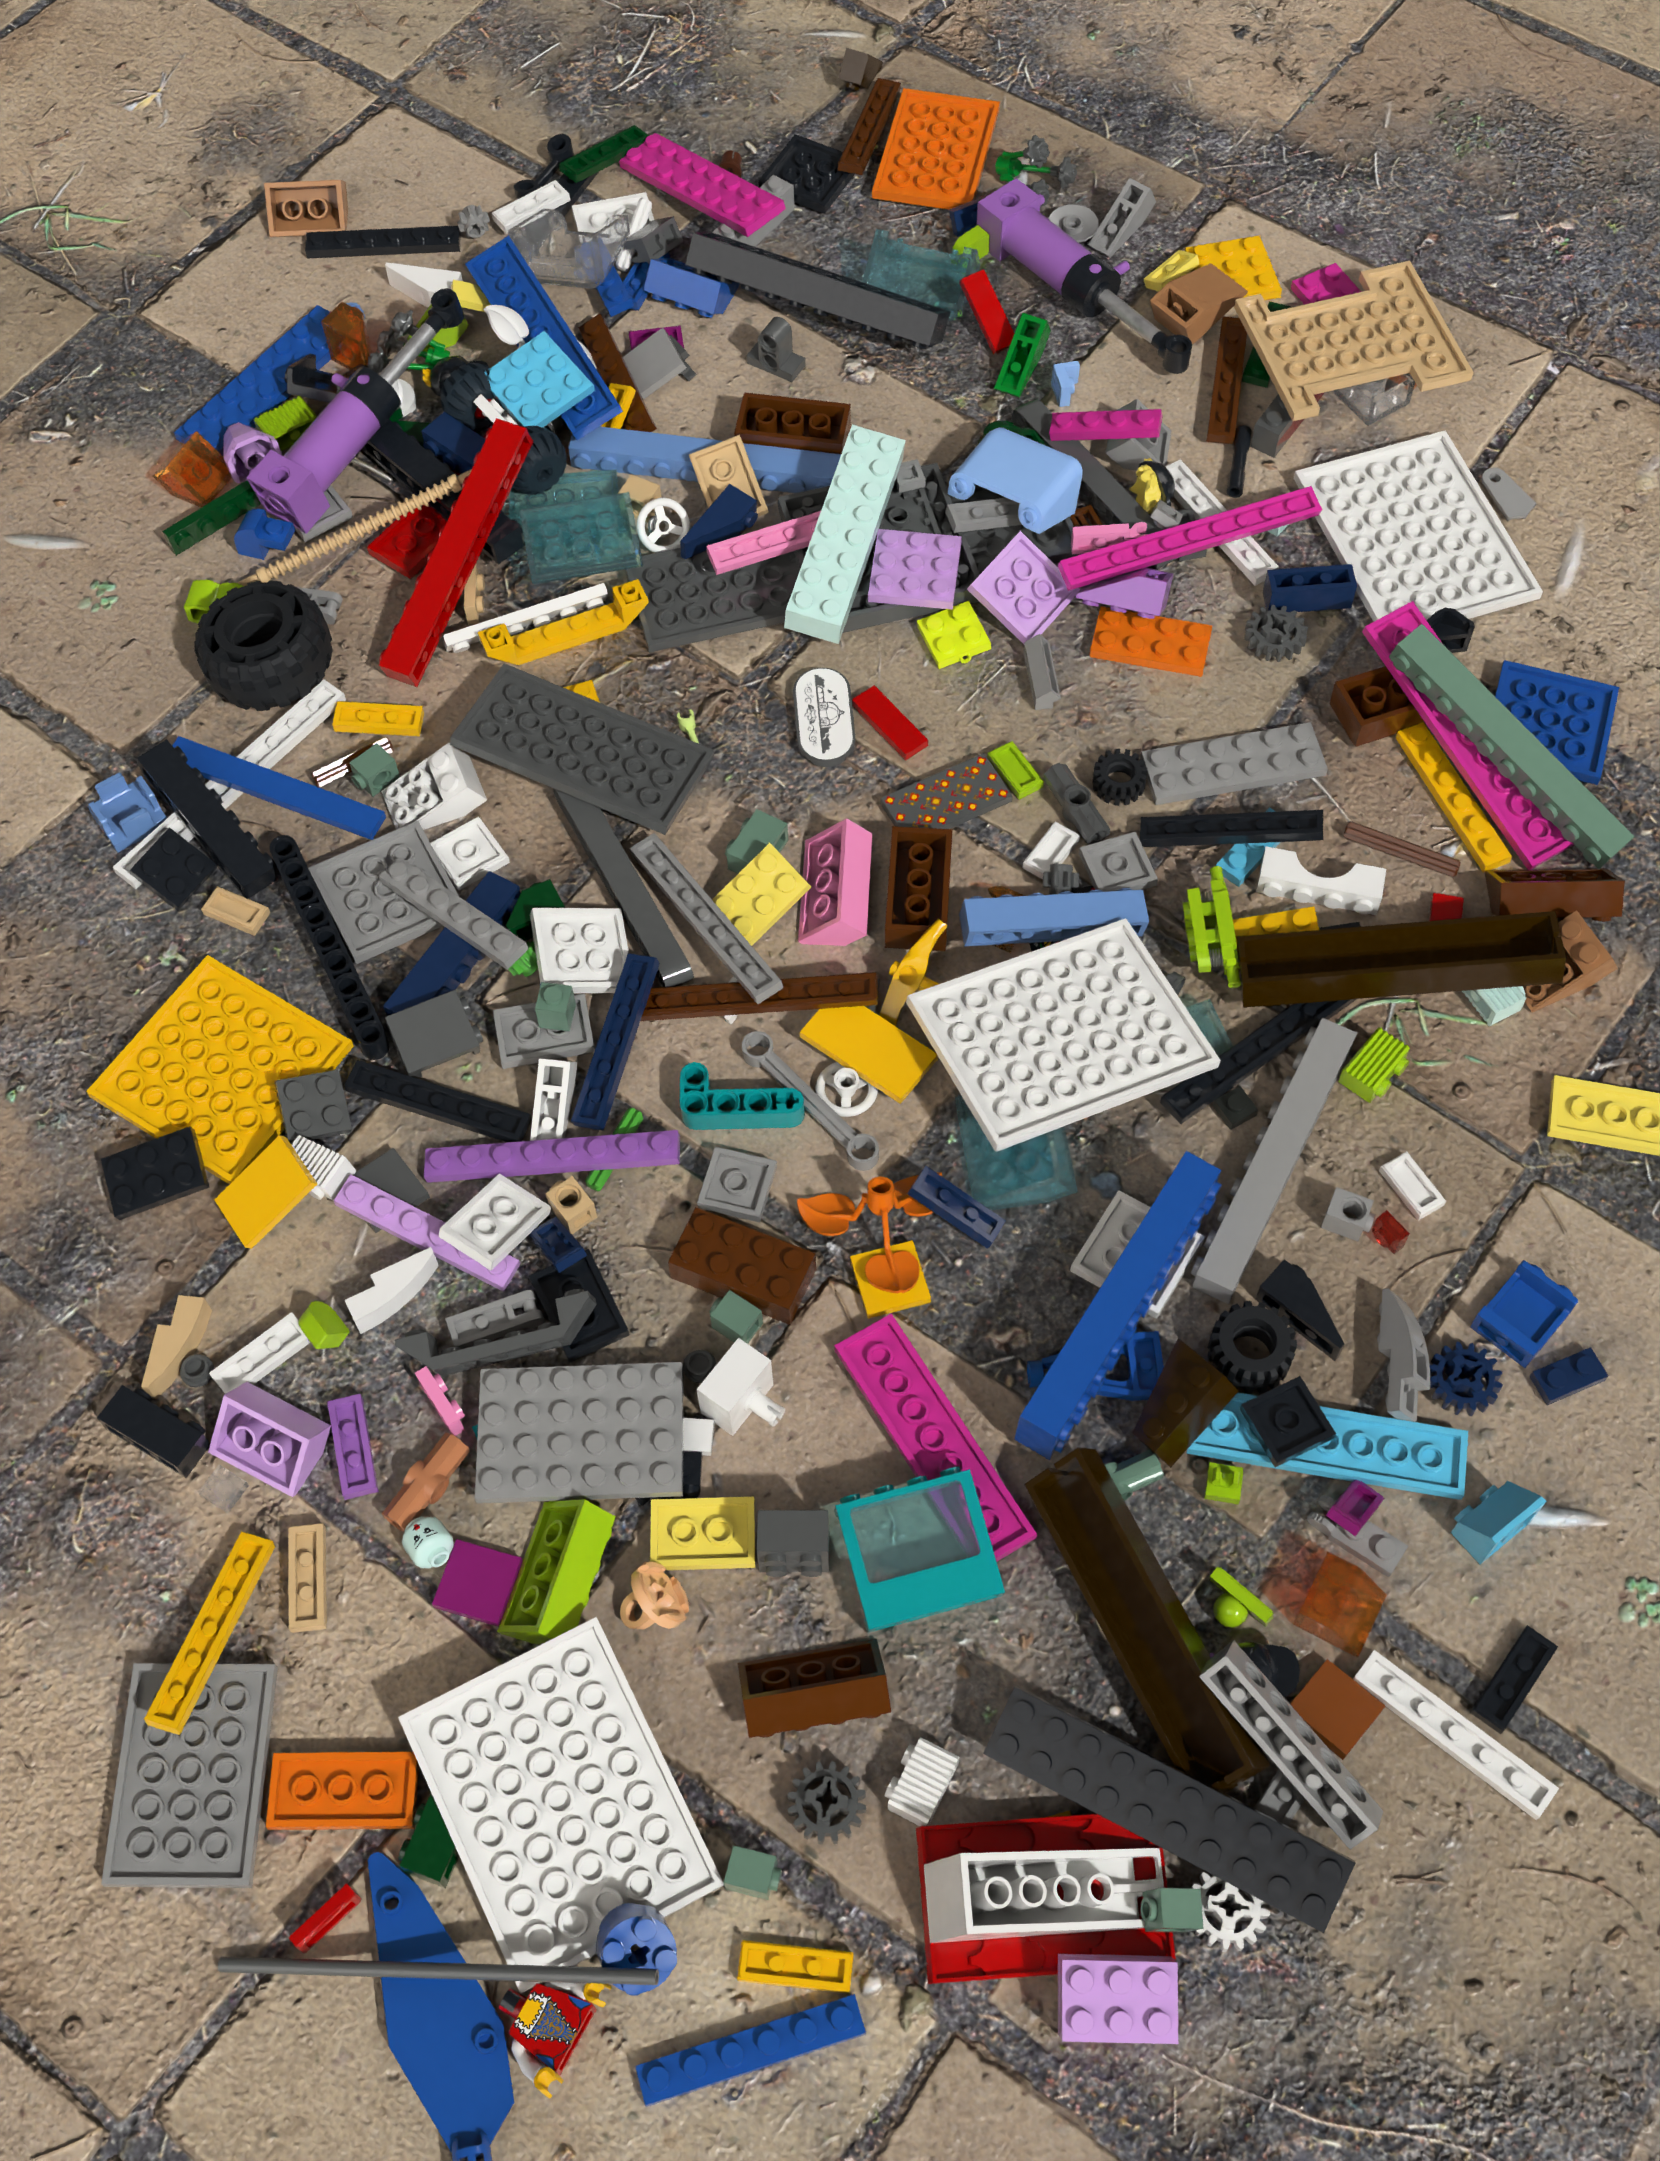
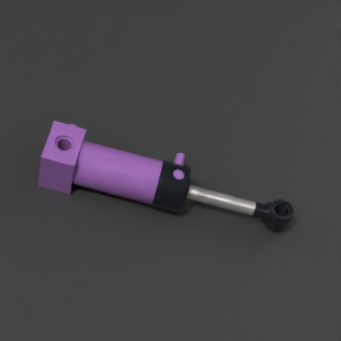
(1082, 278)
(296, 483)

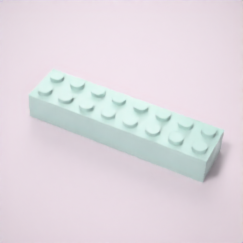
(844, 534)

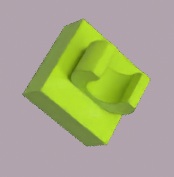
(1223, 1483)

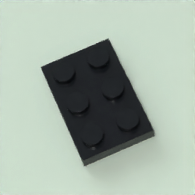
(154, 1173)
(604, 1323)

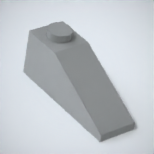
(1123, 218)

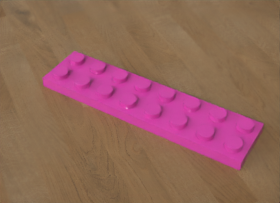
(702, 184)
(927, 1424)

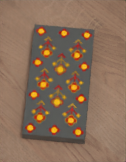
(948, 796)

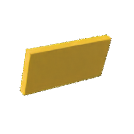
(871, 1048)

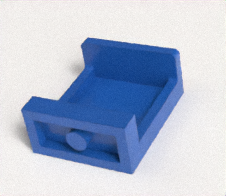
(1524, 1313)

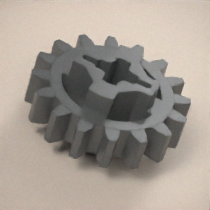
(1276, 633)
(812, 1801)

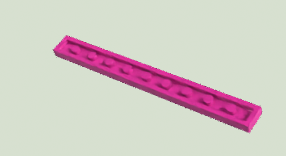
(1189, 538)

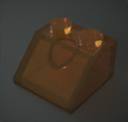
(347, 336)
(194, 471)
(1341, 1605)

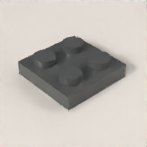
(313, 1106)

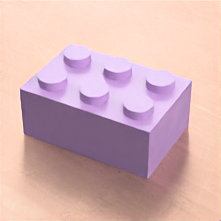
(1117, 1999)

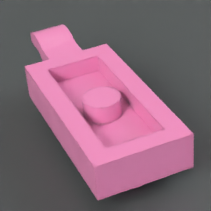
(1092, 538)

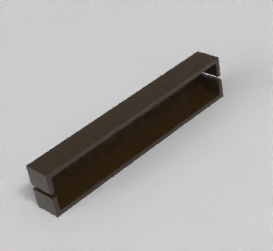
(1401, 959)
(1142, 1620)

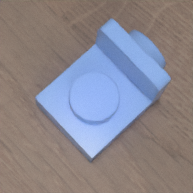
(1063, 380)

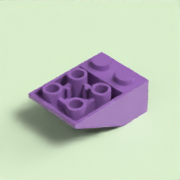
(1138, 590)

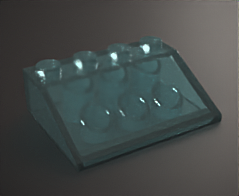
(581, 538)
(1017, 1175)

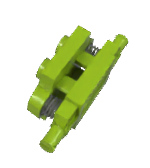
(1213, 942)

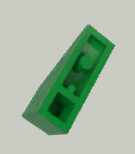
(1023, 354)

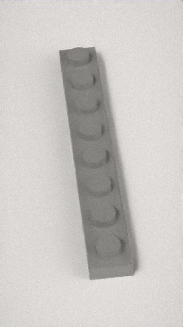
(706, 918)

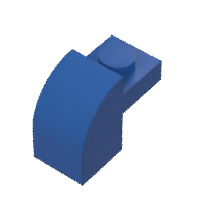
(260, 533)

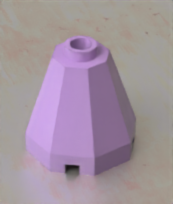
(245, 449)

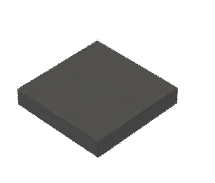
(394, 1177)

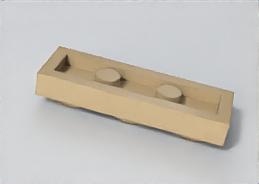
(307, 1578)

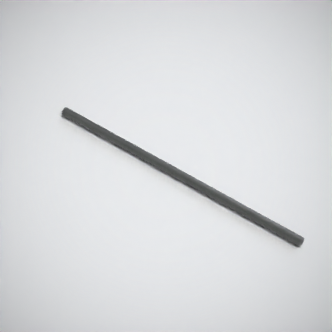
(434, 1970)

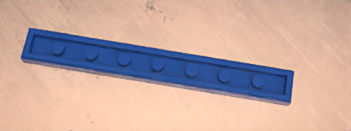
(282, 790)

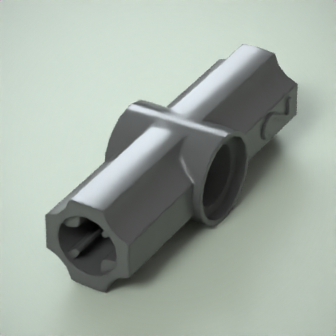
(1083, 813)

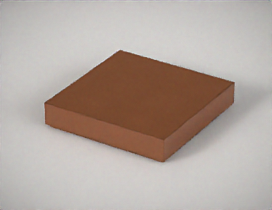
(1336, 1708)

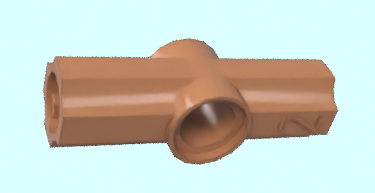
(426, 1481)

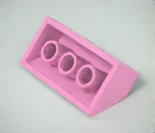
(839, 872)

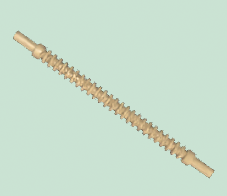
(263, 574)

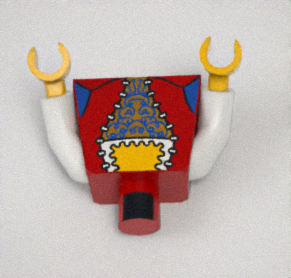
(549, 2026)

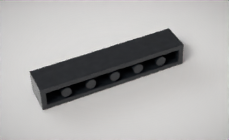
(207, 819)

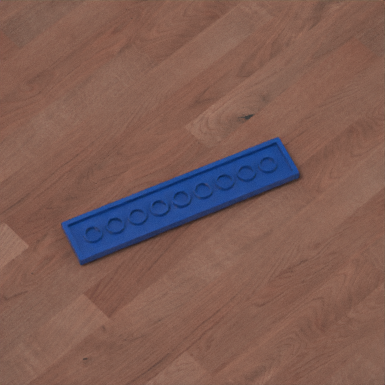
(511, 283)

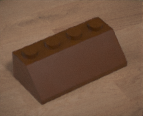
(1588, 890)
(814, 1688)

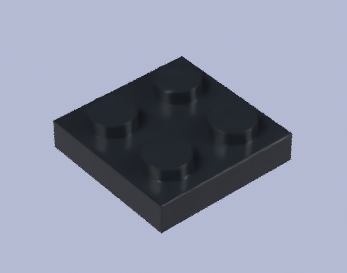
(173, 869)
(1287, 1421)

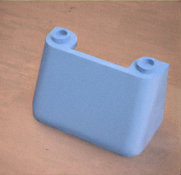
(1025, 472)

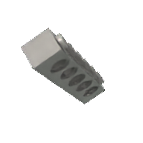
(1292, 1745)

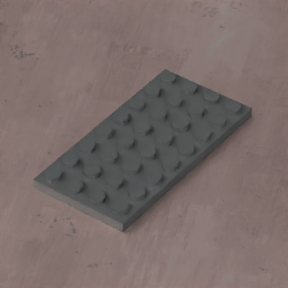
(583, 748)

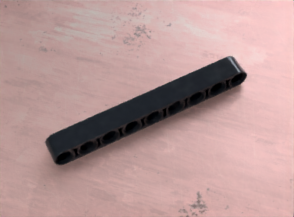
(332, 956)

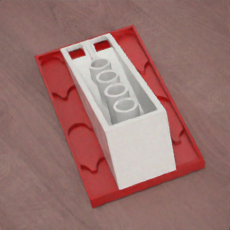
(1024, 1890)

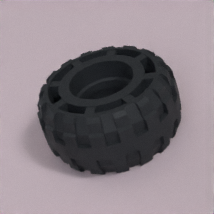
(272, 671)

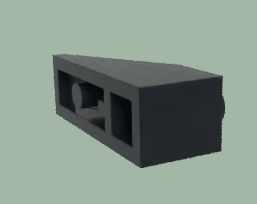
(1299, 1301)

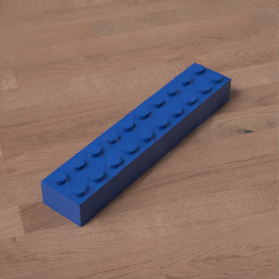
(1118, 1306)

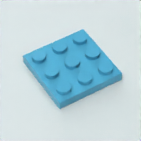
(538, 382)

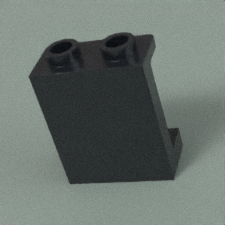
(308, 382)

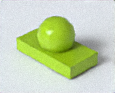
(1236, 1602)

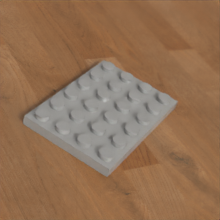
(580, 1433)
(192, 1799)

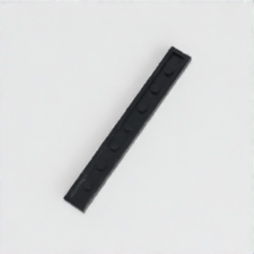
(1248, 1057)

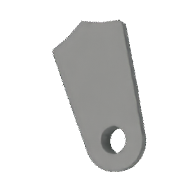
(1507, 494)

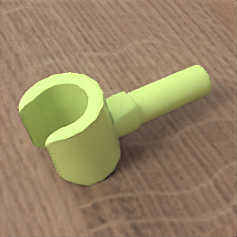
(688, 725)

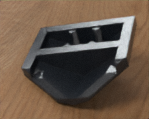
(1452, 629)

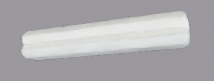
(638, 222)

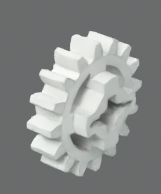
(1245, 1911)

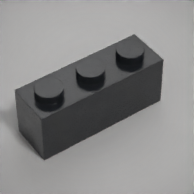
(155, 1430)

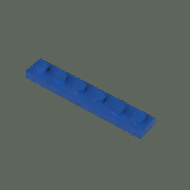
(750, 2050)

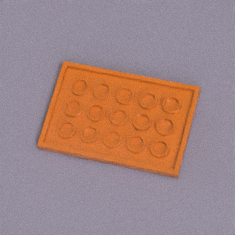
(935, 149)

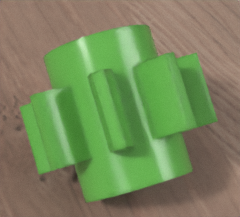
(526, 963)

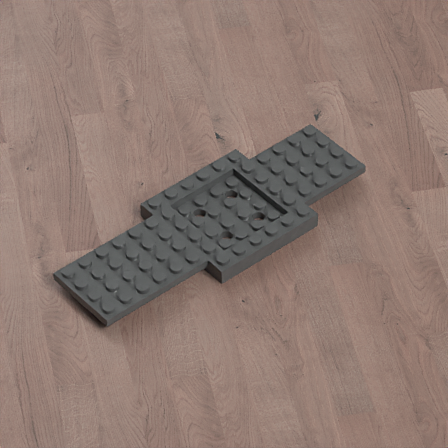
(697, 605)

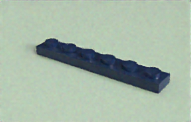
(615, 1042)

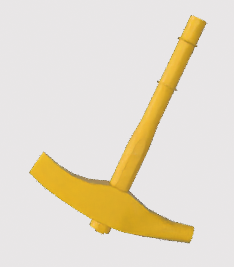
(911, 973)

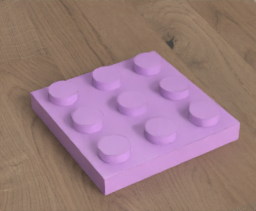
(915, 569)
(1022, 589)

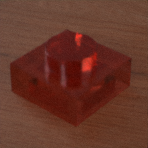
(1390, 1232)

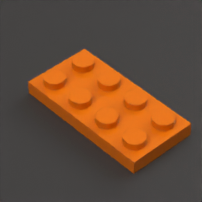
(1151, 643)
(342, 1791)

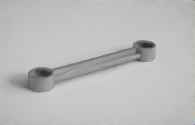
(812, 1102)

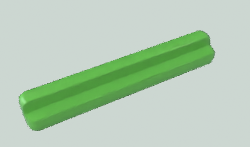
(628, 1124)

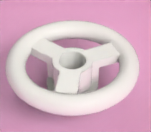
(653, 524)
(841, 1077)

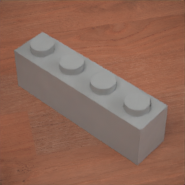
(778, 188)

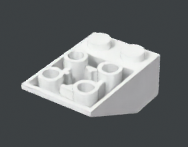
(435, 790)

